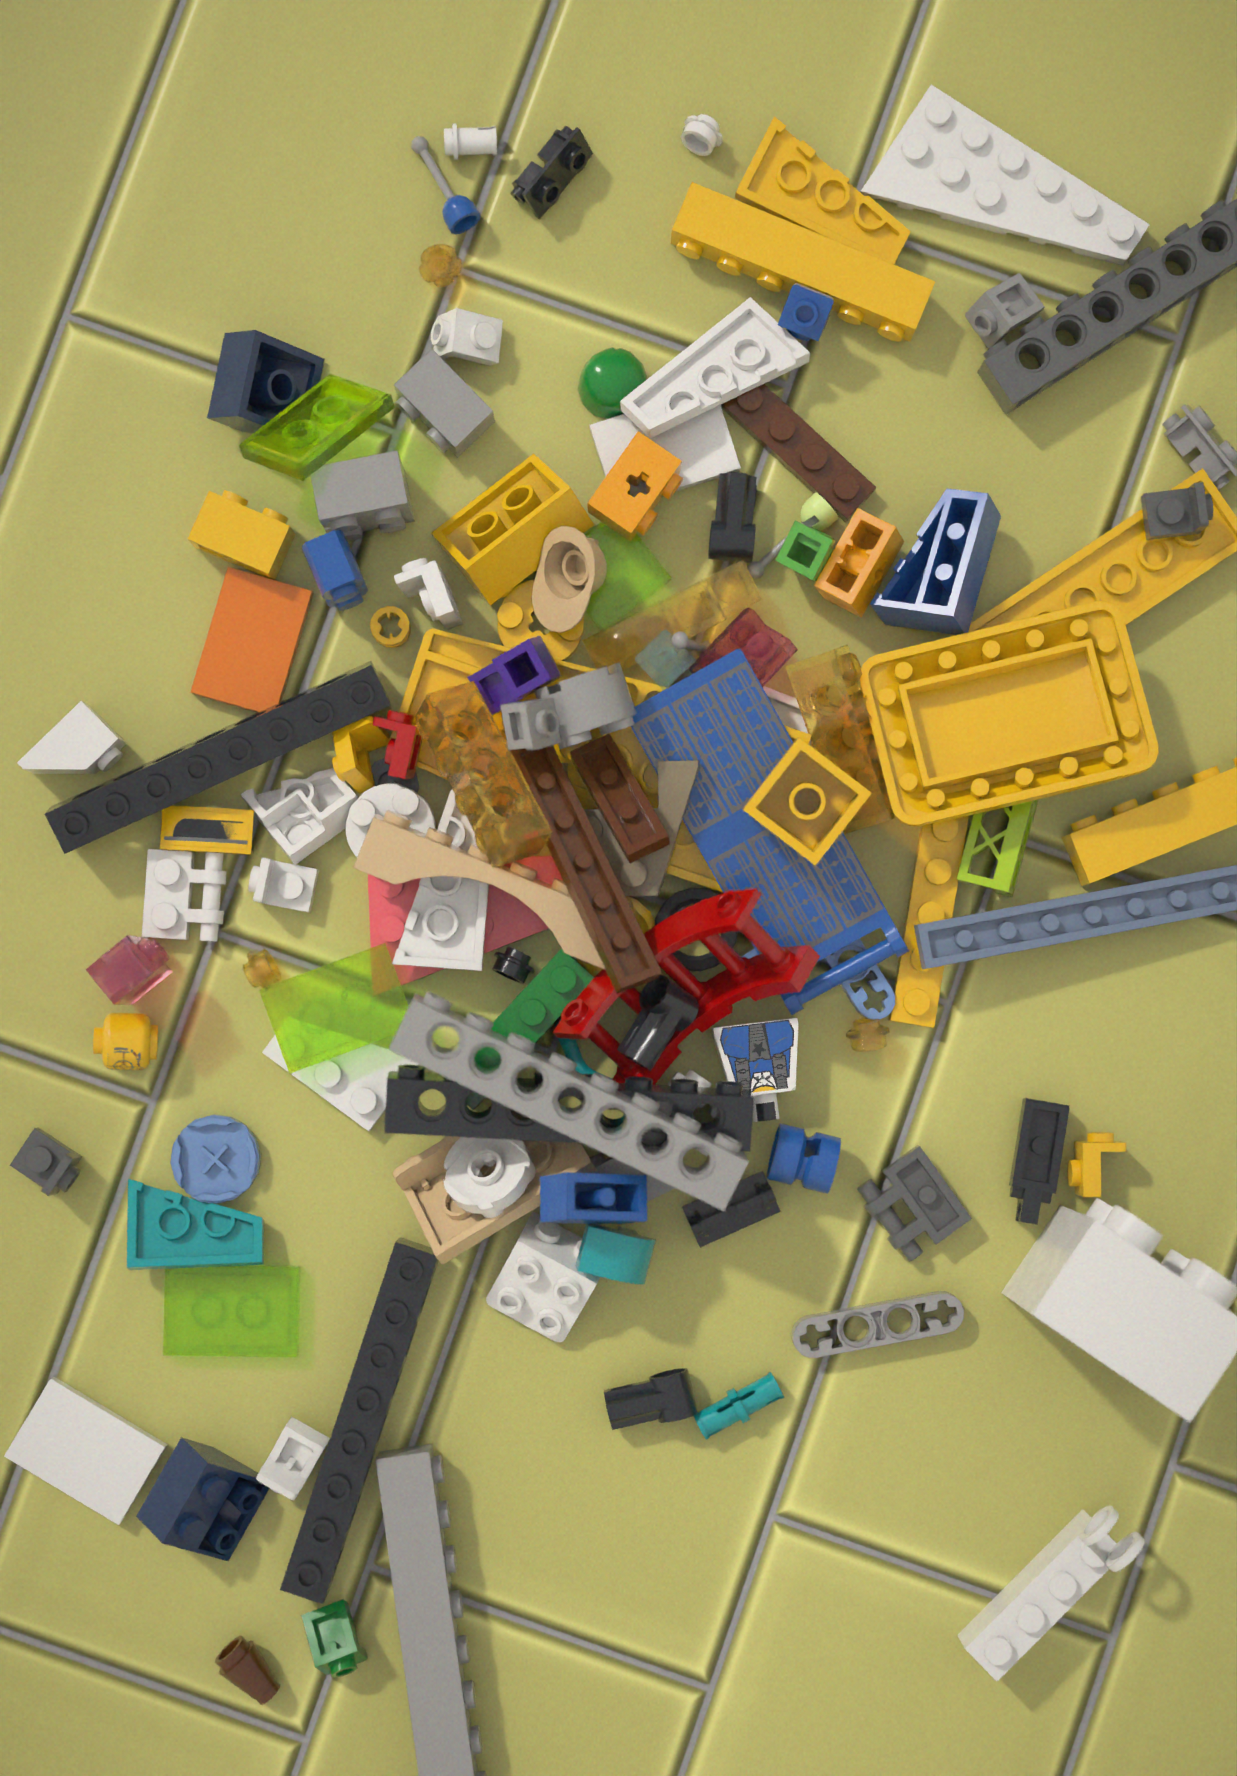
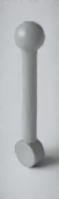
(681, 640)

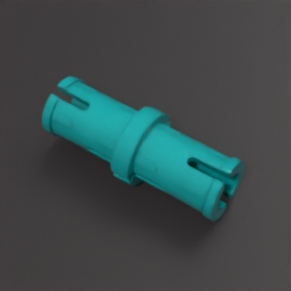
(738, 1405)

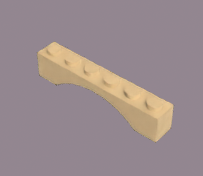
(404, 854)

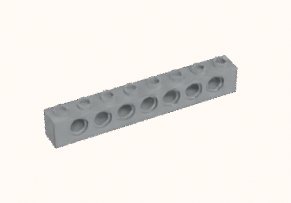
(710, 1182)

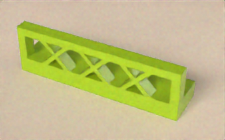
(1011, 853)

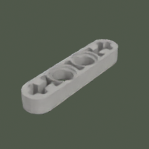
(878, 1330)

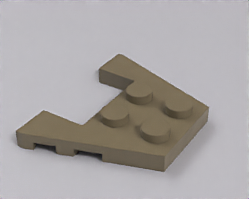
(648, 873)

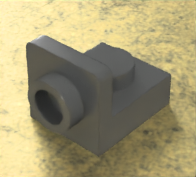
(1176, 512)
(47, 1162)

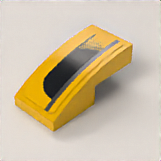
(206, 830)

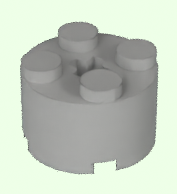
(590, 702)

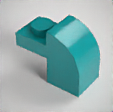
(615, 1254)

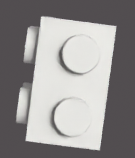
(541, 1280)

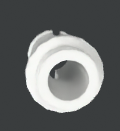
(470, 141)

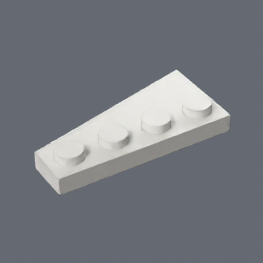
(720, 365)
(448, 911)

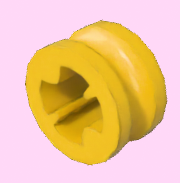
(377, 629)

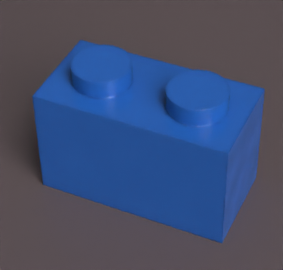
(593, 1198)

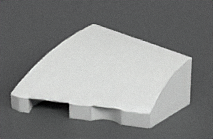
(303, 812)

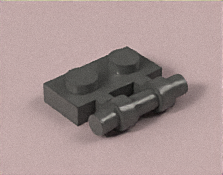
(926, 1196)

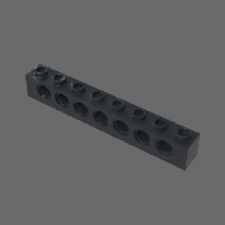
(217, 757)
(408, 1116)
(360, 1421)

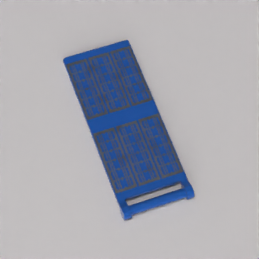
(739, 739)

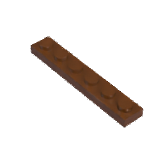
(588, 872)

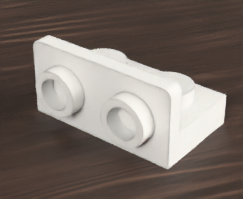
(434, 590)

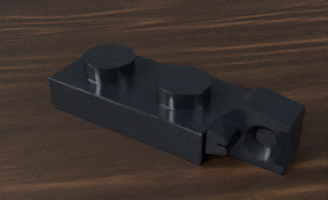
(1037, 1156)

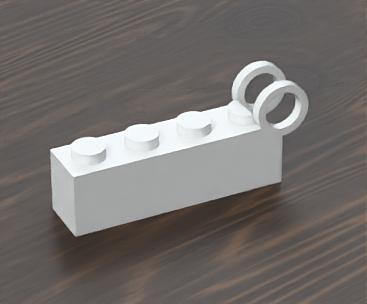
(1047, 1589)

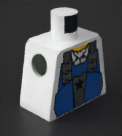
(761, 1059)

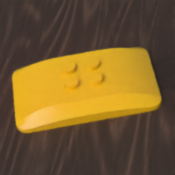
(1008, 714)

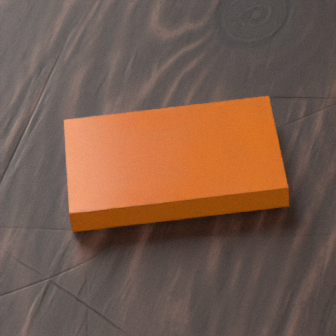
(251, 641)

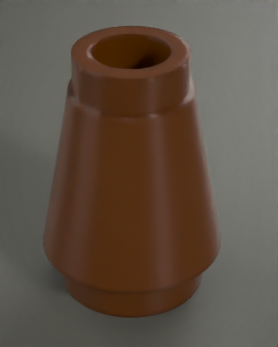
(246, 1669)

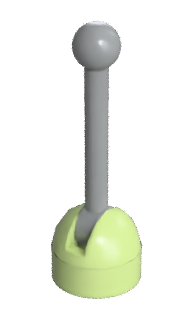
(814, 514)

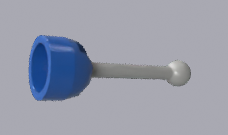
(458, 211)

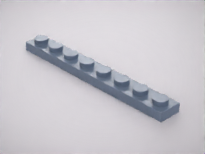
(1077, 917)

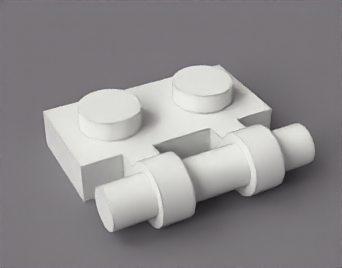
(169, 895)

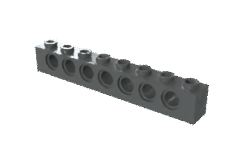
(1015, 385)

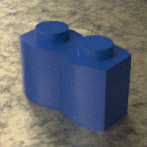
(335, 570)

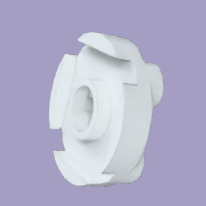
(382, 798)
(490, 1193)

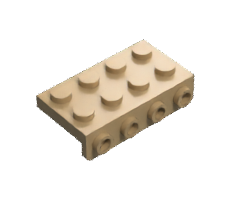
(451, 1228)

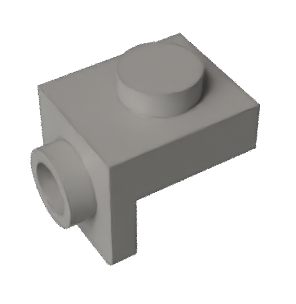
(531, 724)

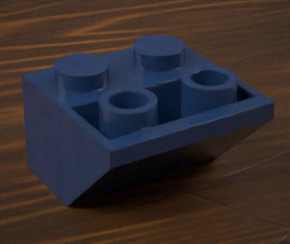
(202, 1500)

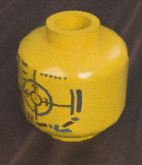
(126, 1041)

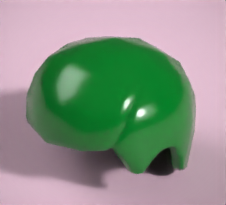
(608, 380)

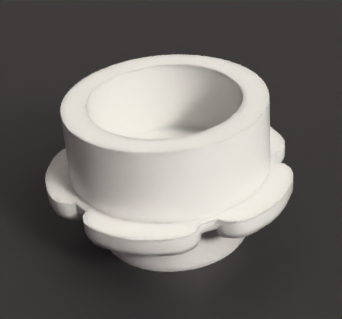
(701, 134)

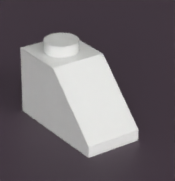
(75, 745)

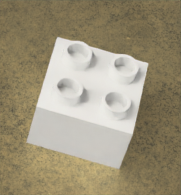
(1142, 1318)

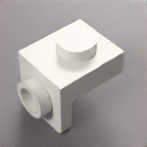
(467, 336)
(292, 1458)

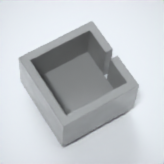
(363, 495)

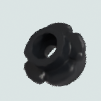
(513, 965)

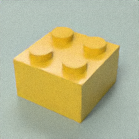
(806, 801)

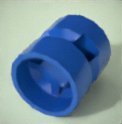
(803, 1158)

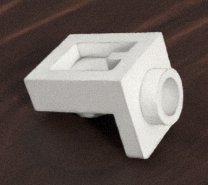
(283, 885)

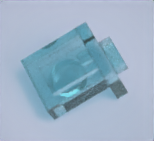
(663, 660)

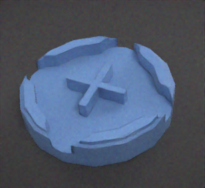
(215, 1159)

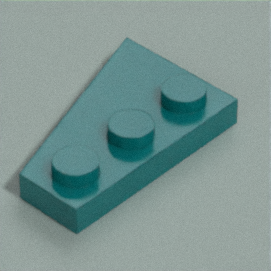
(185, 1233)

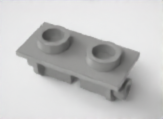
(1195, 432)

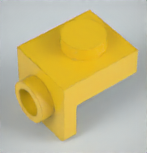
(352, 752)
(1085, 1169)

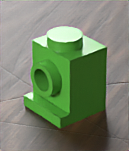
(806, 550)

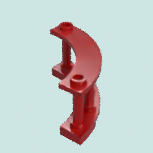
(764, 975)

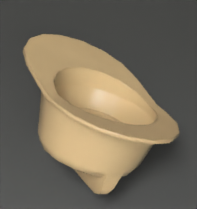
(566, 577)

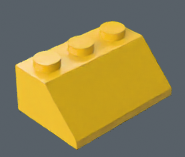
(503, 530)

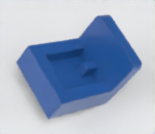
(806, 313)

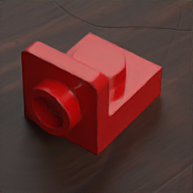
(404, 750)

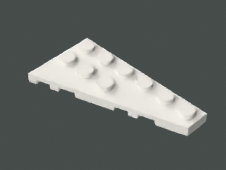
(987, 179)

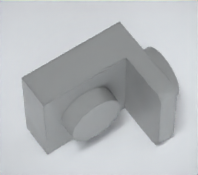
(1003, 309)

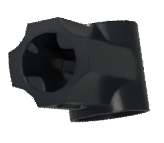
(732, 530)
(664, 1010)
(663, 1398)

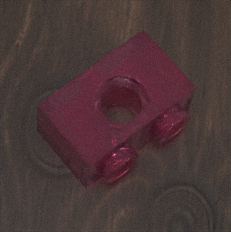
(130, 969)

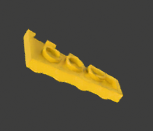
(802, 189)

